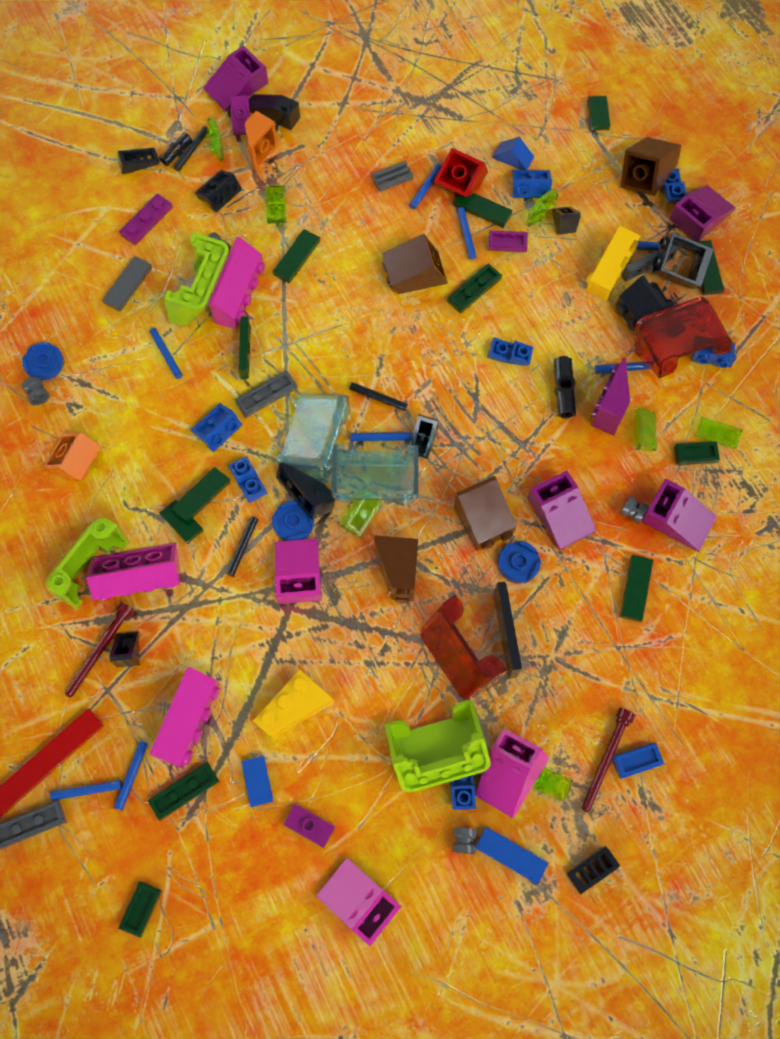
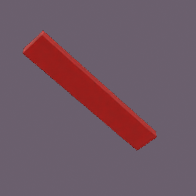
(48, 759)

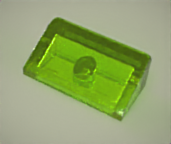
(645, 429)
(718, 431)
(359, 516)

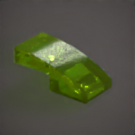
(276, 204)
(539, 209)

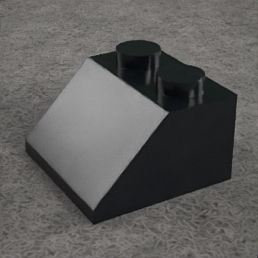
(638, 302)

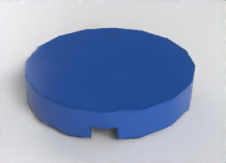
(43, 361)
(292, 522)
(519, 562)

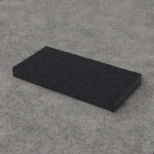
(507, 630)

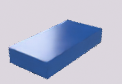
(638, 760)
(257, 781)

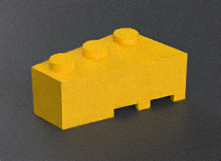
(612, 264)
(292, 705)

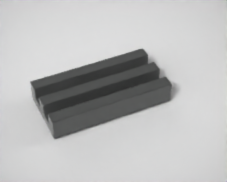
(390, 174)

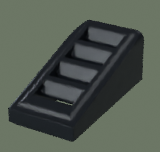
(130, 160)
(597, 877)

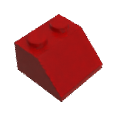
(461, 173)

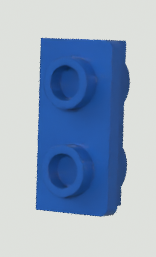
(531, 183)
(707, 356)
(217, 427)

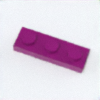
(146, 219)

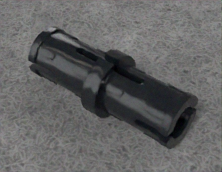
(183, 141)

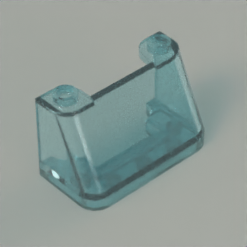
(314, 432)
(375, 475)

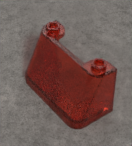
(679, 332)
(454, 656)

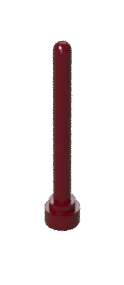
(123, 613)
(624, 718)

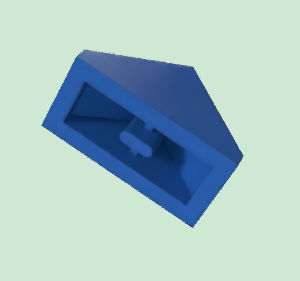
(514, 153)

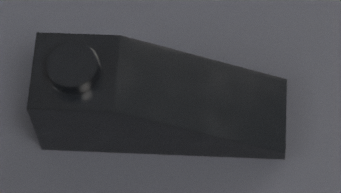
(277, 108)
(307, 491)

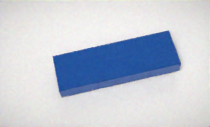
(511, 855)

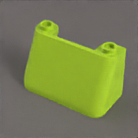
(191, 302)
(98, 534)
(438, 750)

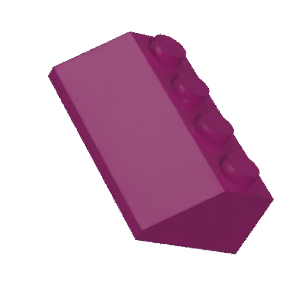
(236, 284)
(133, 571)
(185, 718)

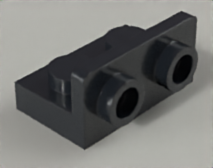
(219, 190)

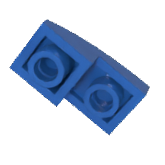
(673, 188)
(506, 352)
(247, 479)
(463, 793)

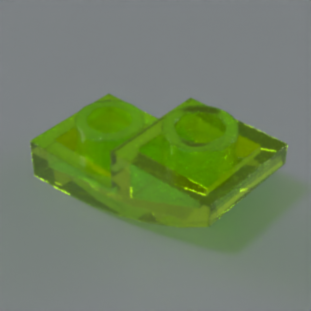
(216, 145)
(553, 785)

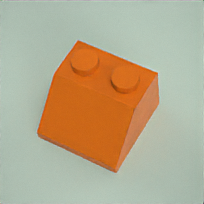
(261, 138)
(72, 456)

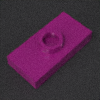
(239, 112)
(508, 241)
(309, 825)

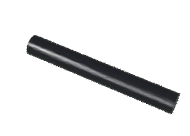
(191, 148)
(378, 396)
(242, 546)

